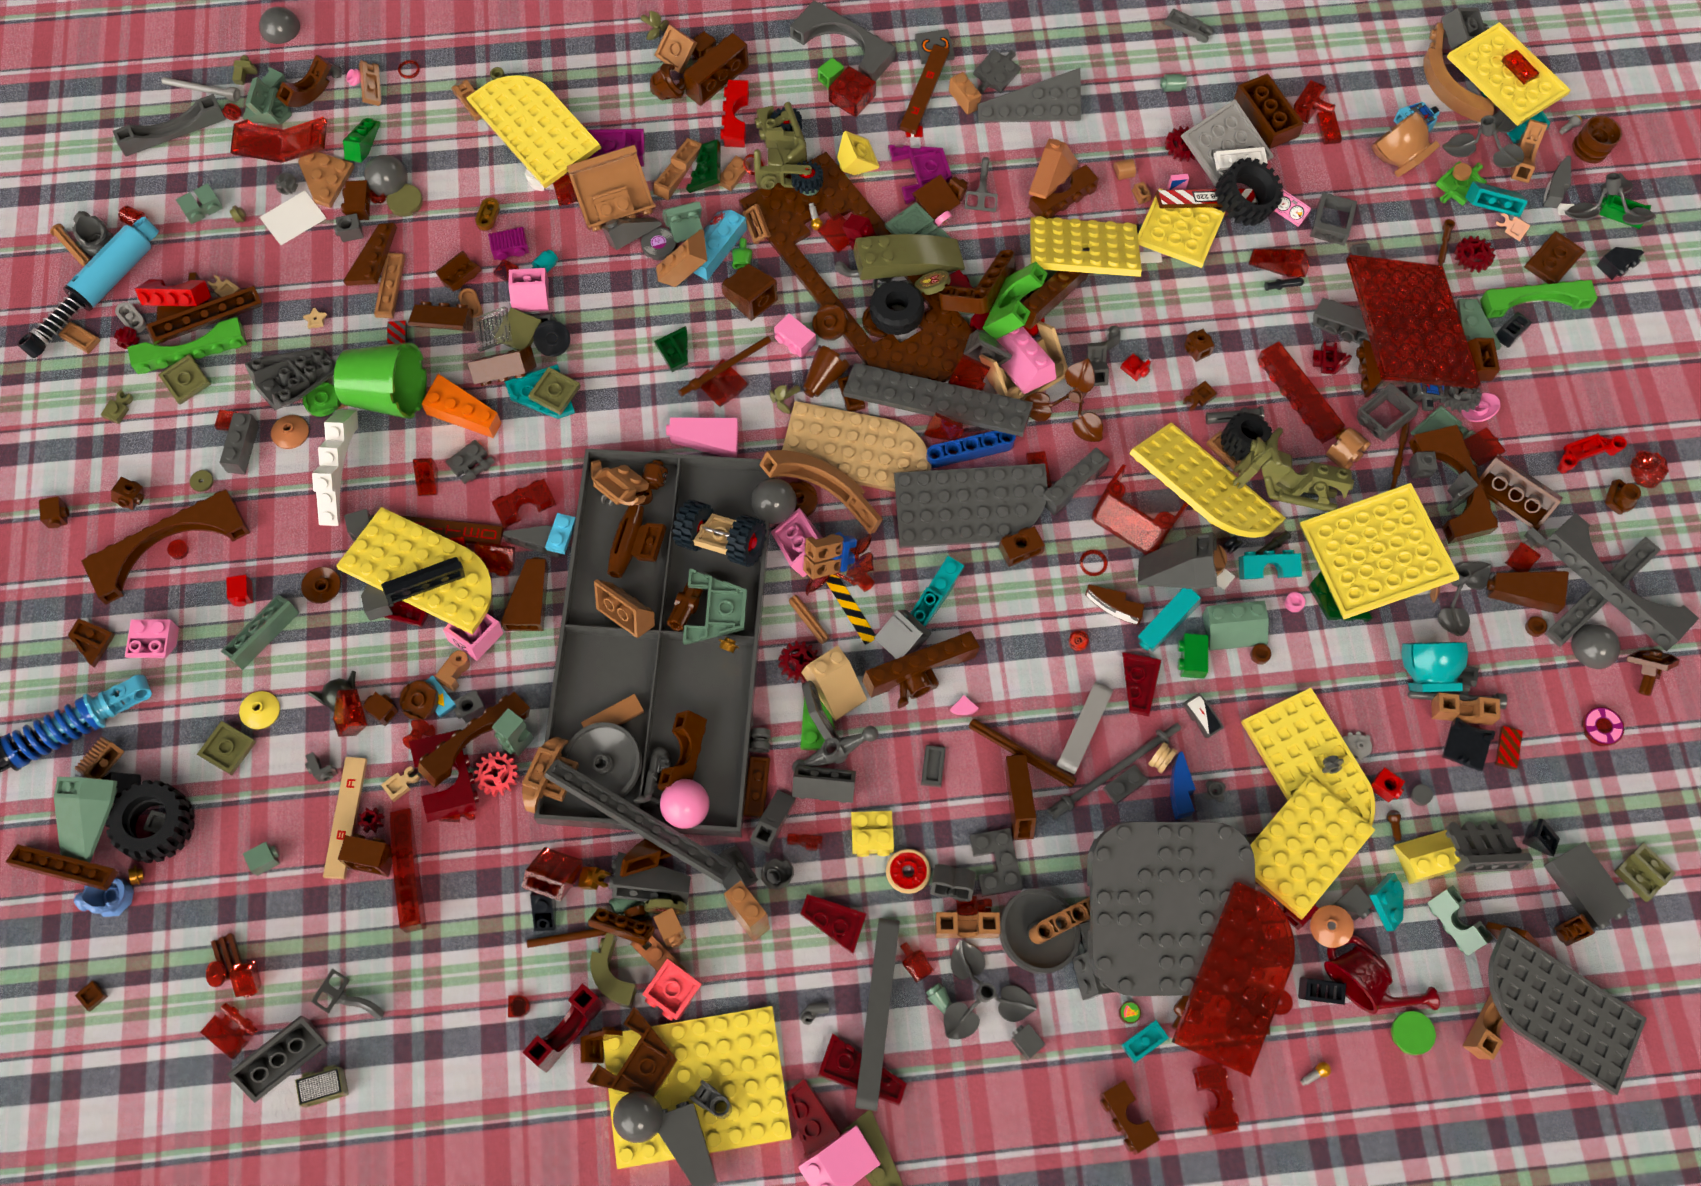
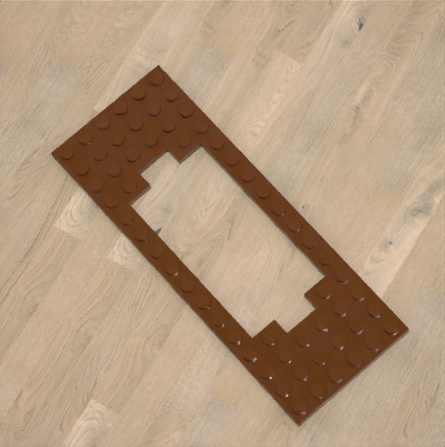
(943, 333)

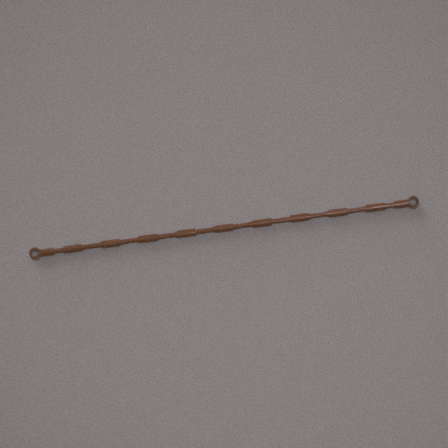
(1405, 429)

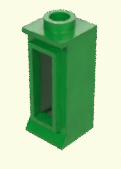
(1613, 208)

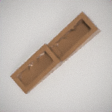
(675, 172)

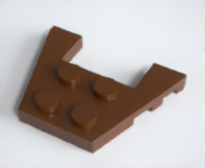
(645, 1067)

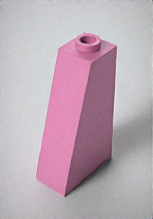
(708, 435)

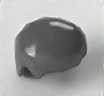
(777, 873)

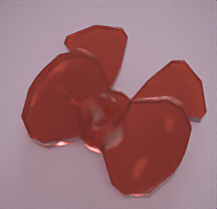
(419, 728)

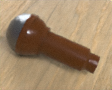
(1394, 818)

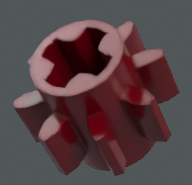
(126, 337)
(376, 821)

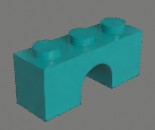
(1287, 564)

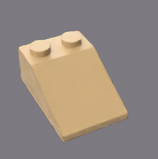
(835, 682)

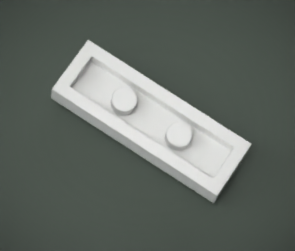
(1227, 158)

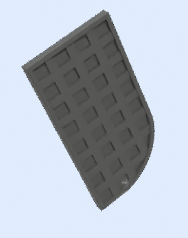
(967, 504)
(1563, 1011)

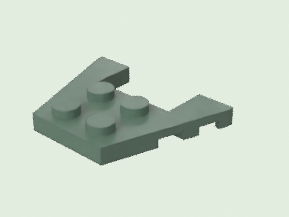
(724, 608)

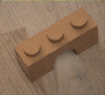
(1479, 711)
(975, 926)

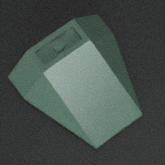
(81, 814)

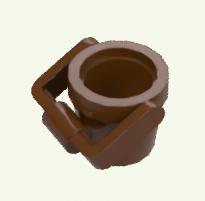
(1622, 499)

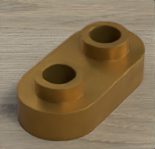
(486, 215)

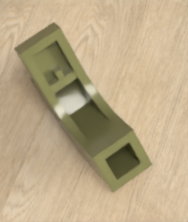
(615, 990)

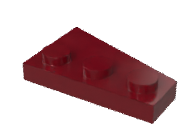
(1141, 682)

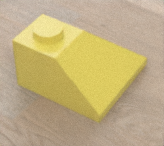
(856, 154)

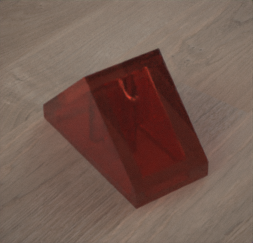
(426, 476)

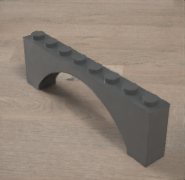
(1660, 622)

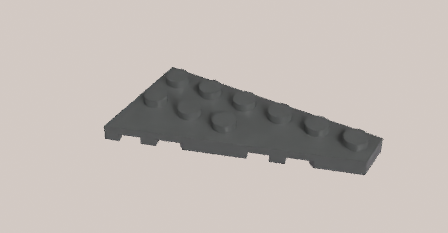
(1041, 102)

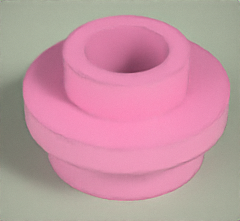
(353, 77)

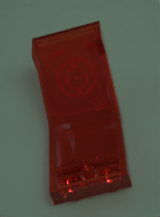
(278, 144)

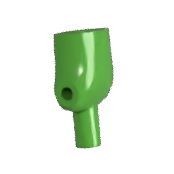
(741, 255)

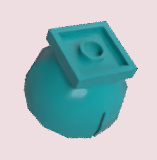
(1435, 665)

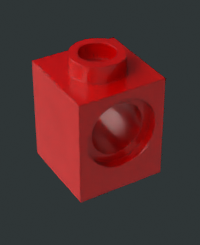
(1380, 789)

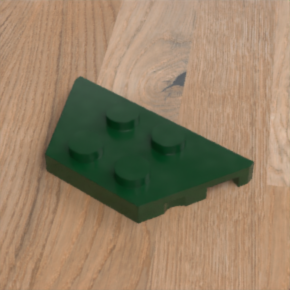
(1327, 603)

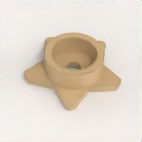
(319, 322)

